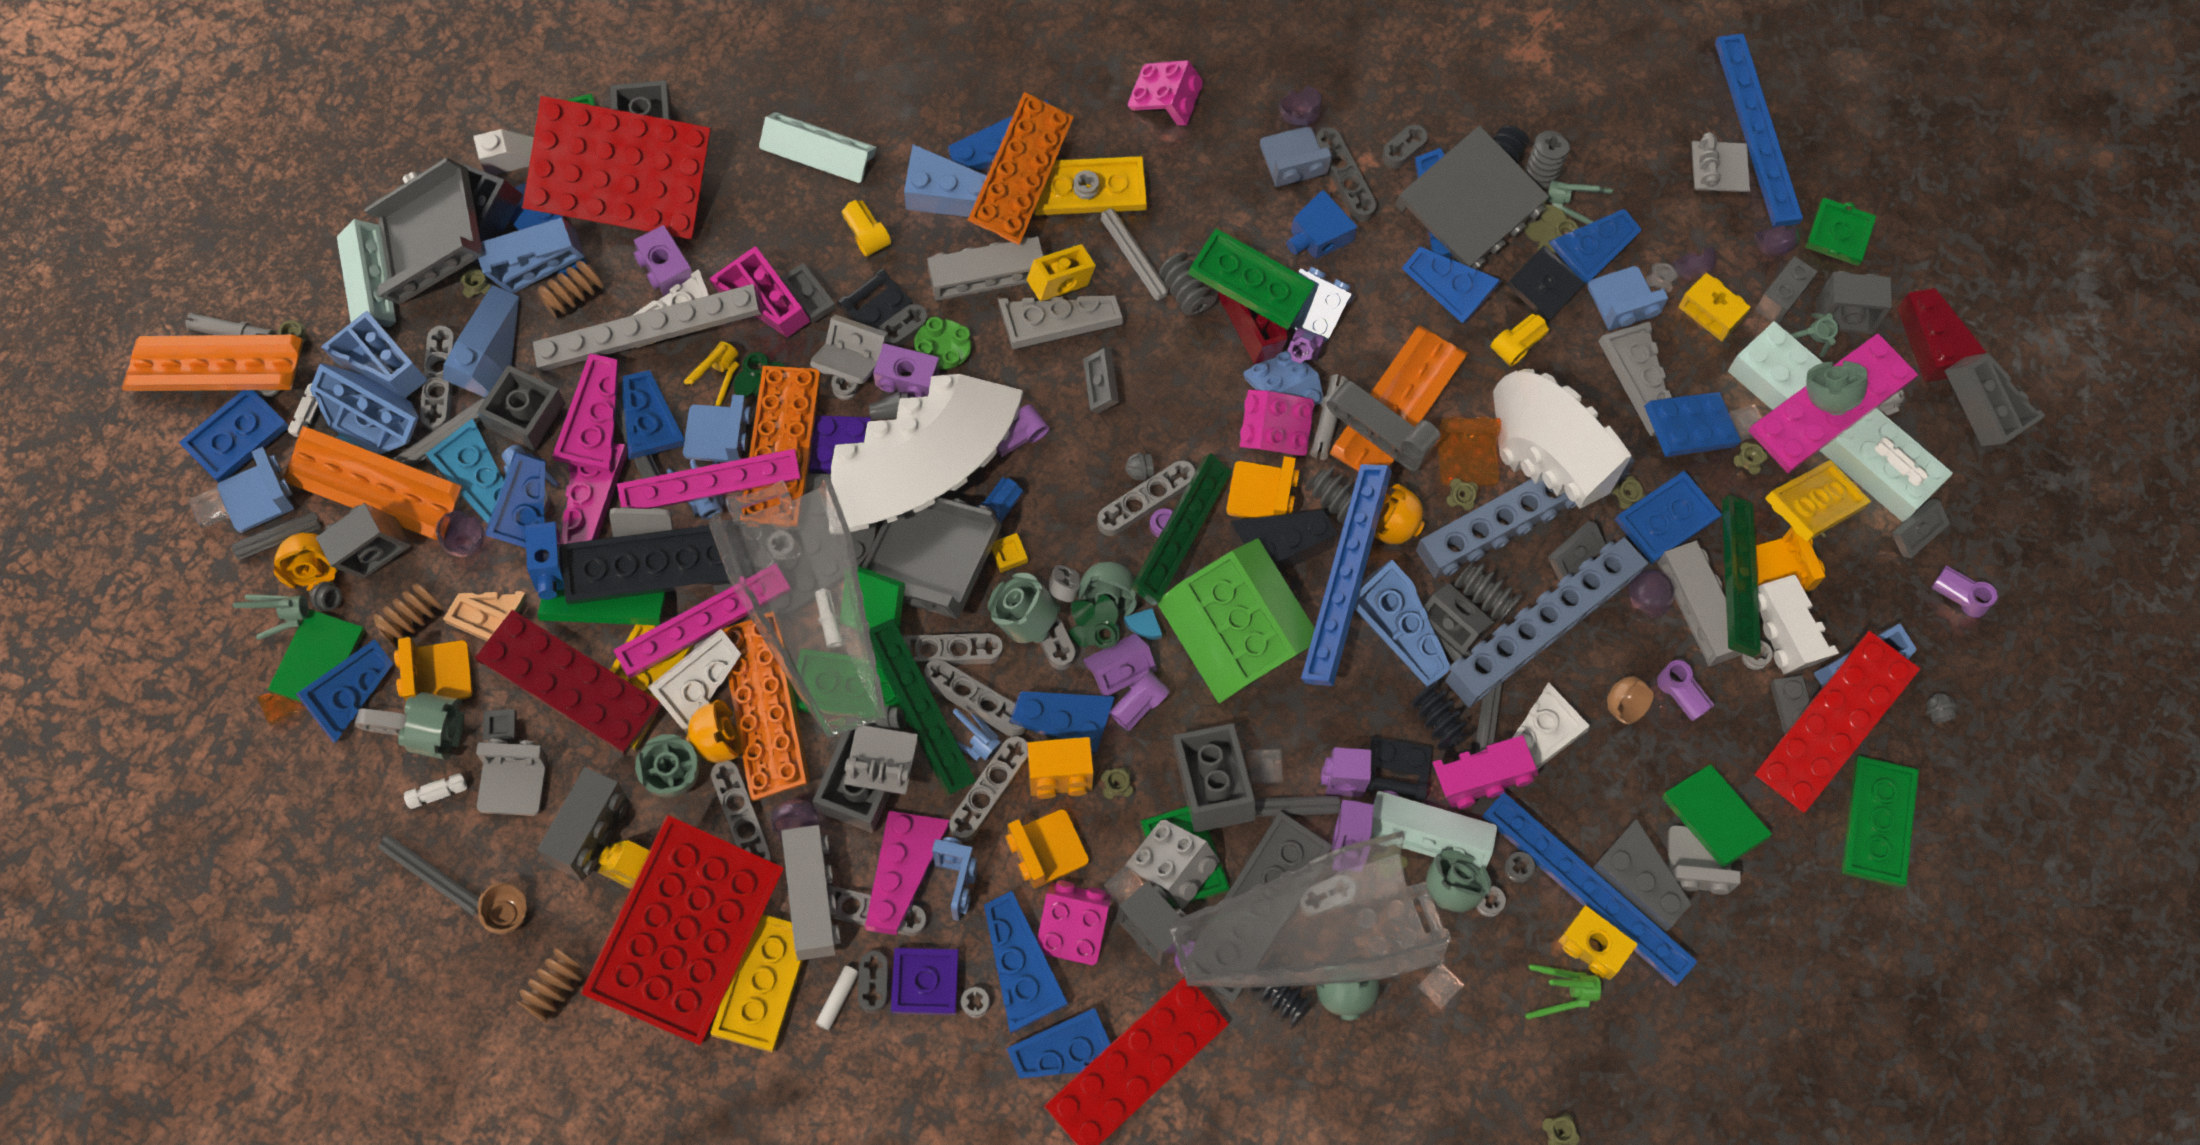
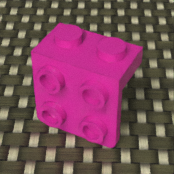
(1167, 87)
(1276, 422)
(1073, 922)

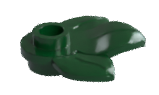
(748, 380)
(1091, 619)

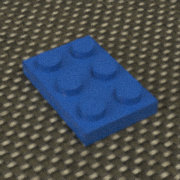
(1692, 424)
(232, 433)
(1667, 517)

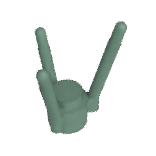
(1561, 192)
(1821, 331)
(287, 607)

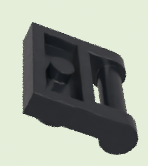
(879, 308)
(1403, 760)

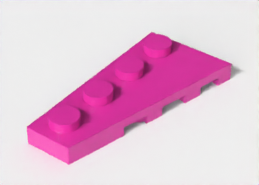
(590, 422)
(589, 498)
(901, 868)

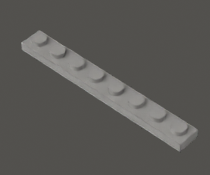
(647, 327)

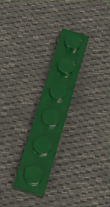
(1181, 529)
(1741, 576)
(920, 708)

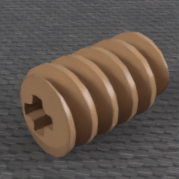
(569, 287)
(406, 613)
(550, 985)

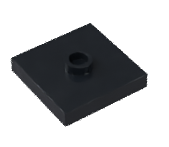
(1545, 283)

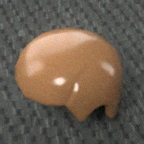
(1629, 699)
(502, 908)

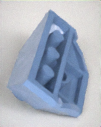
(363, 409)

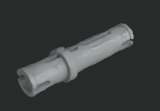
(223, 327)
(1327, 422)

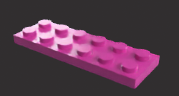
(1800, 429)

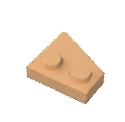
(482, 613)

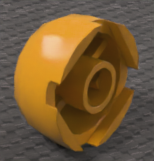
(1399, 517)
(302, 562)
(713, 733)

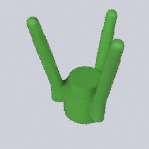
(1581, 986)

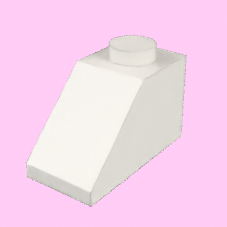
(503, 151)

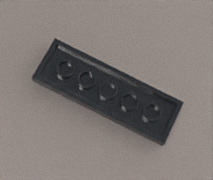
(641, 565)

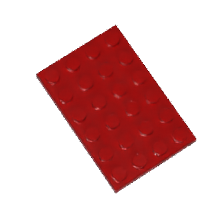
(616, 167)
(682, 930)

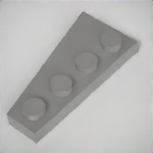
(1043, 321)
(1637, 366)

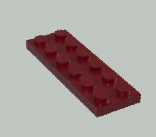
(568, 682)

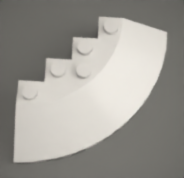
(1556, 437)
(922, 450)

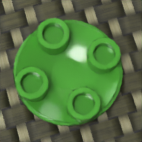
(944, 340)

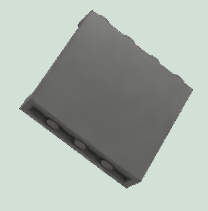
(1474, 199)
(426, 230)
(936, 553)

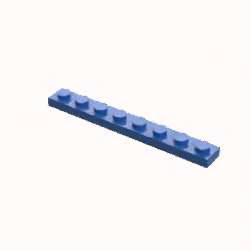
(1758, 130)
(1346, 575)
(1589, 888)

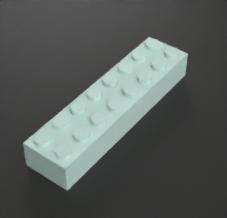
(1777, 368)

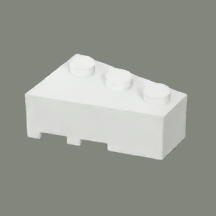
(1791, 627)

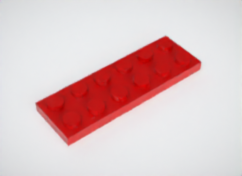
(1836, 721)
(1136, 1065)

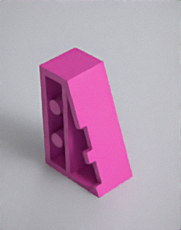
(776, 302)
(1486, 772)

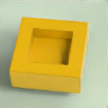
(1009, 553)

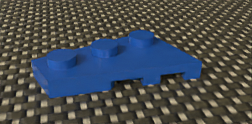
(1451, 282)
(519, 500)
(345, 688)

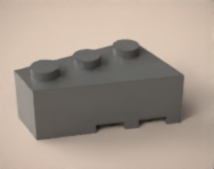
(1991, 400)
(1643, 877)

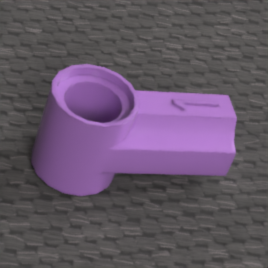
(1305, 345)
(1027, 427)
(1962, 591)
(1687, 691)
(1144, 693)

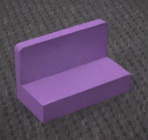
(1121, 664)

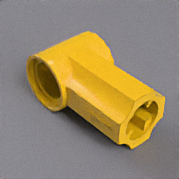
(867, 232)
(1515, 343)

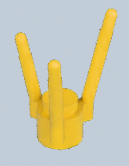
(720, 358)

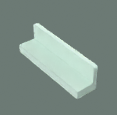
(816, 146)
(364, 270)
(1432, 829)

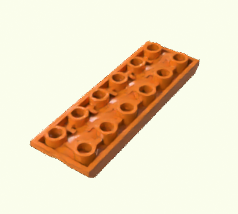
(1020, 168)
(213, 363)
(1406, 388)
(785, 422)
(362, 476)
(765, 717)

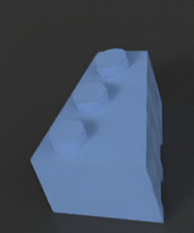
(530, 254)

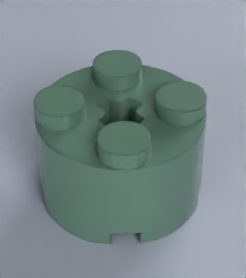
(1023, 608)
(432, 725)

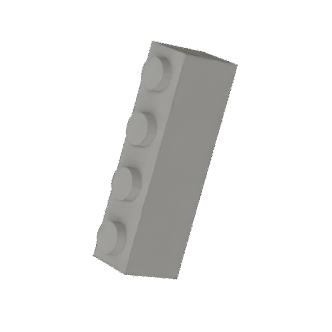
(982, 268)
(1699, 599)
(808, 892)

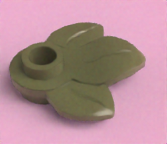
(1550, 226)

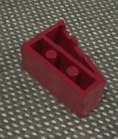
(1935, 333)
(1259, 335)

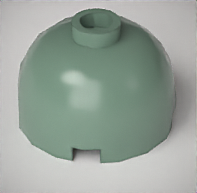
(1836, 387)
(1112, 580)
(667, 766)
(1456, 882)
(1348, 998)

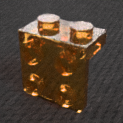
(1469, 450)

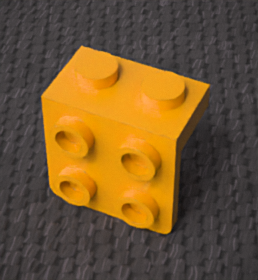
(1262, 489)
(1787, 558)
(433, 669)
(1046, 848)

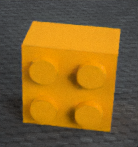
(1060, 767)

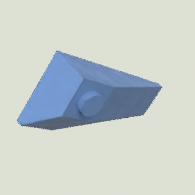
(484, 344)
(1396, 615)

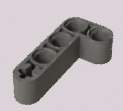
(1384, 427)

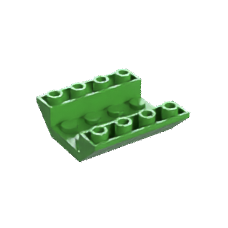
(1237, 619)

